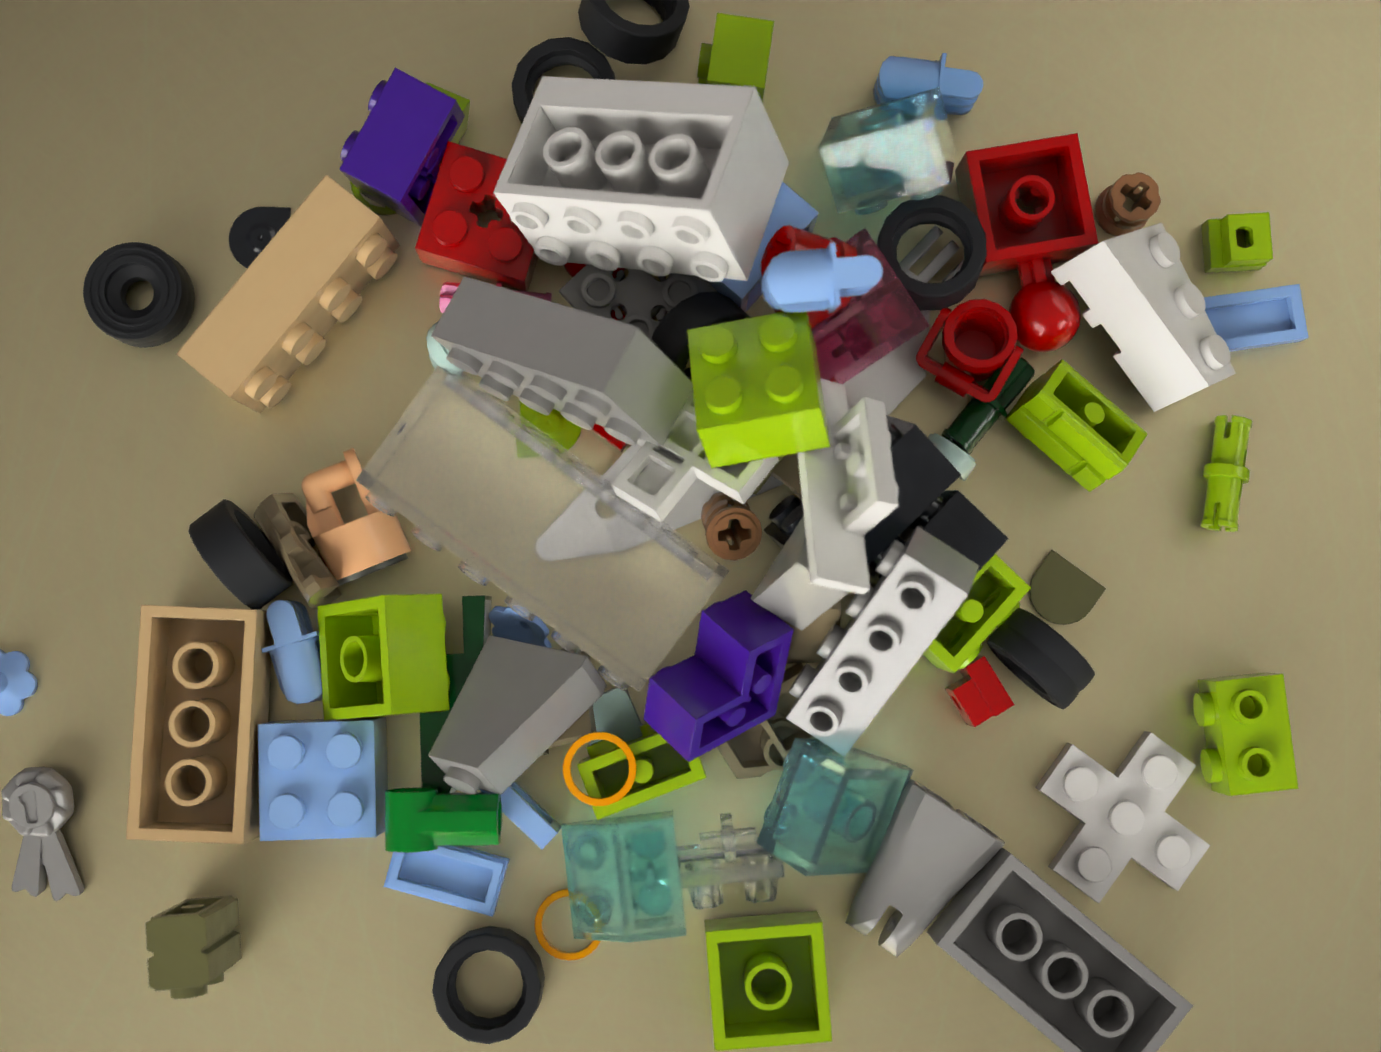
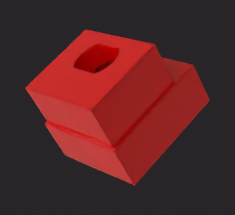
(979, 693)

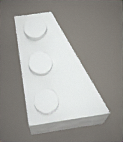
(1150, 313)

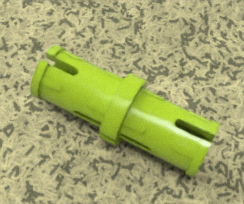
(1226, 473)

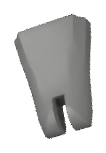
(920, 866)

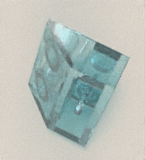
(624, 878)

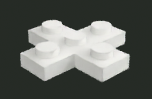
(663, 474)
(1122, 816)

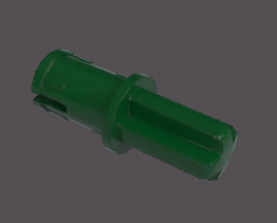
(980, 416)

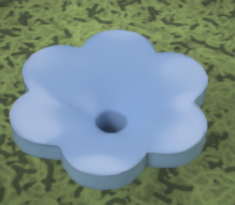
(515, 627)
(15, 682)

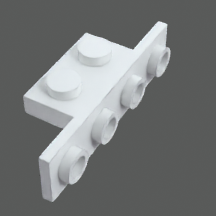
(846, 489)

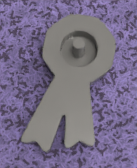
(38, 806)

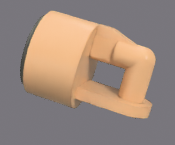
(352, 547)

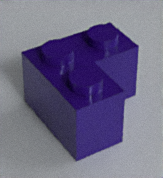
(401, 144)
(727, 682)

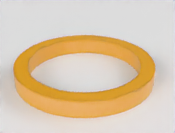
(567, 769)
(563, 955)

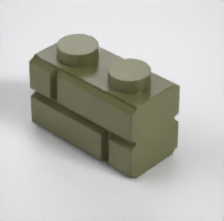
(193, 945)

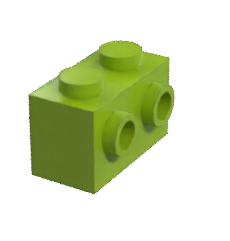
(737, 53)
(988, 605)
(1245, 734)
(657, 771)

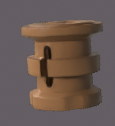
(1113, 197)
(744, 529)

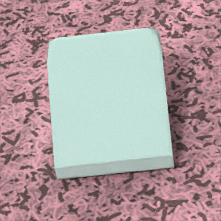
(616, 715)

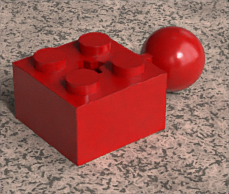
(1053, 182)
(452, 231)

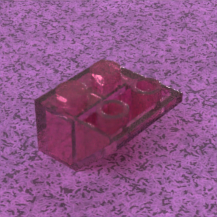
(868, 324)

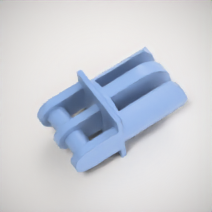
(909, 76)
(817, 279)
(295, 651)

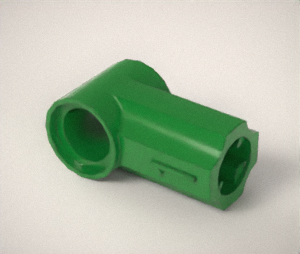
(424, 819)

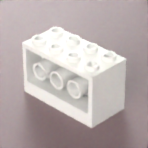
(644, 176)

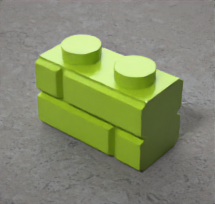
(1076, 426)

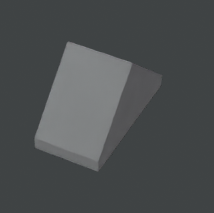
(788, 587)

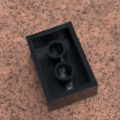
(921, 478)

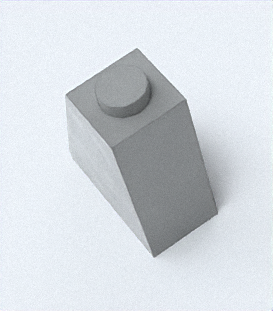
(512, 712)

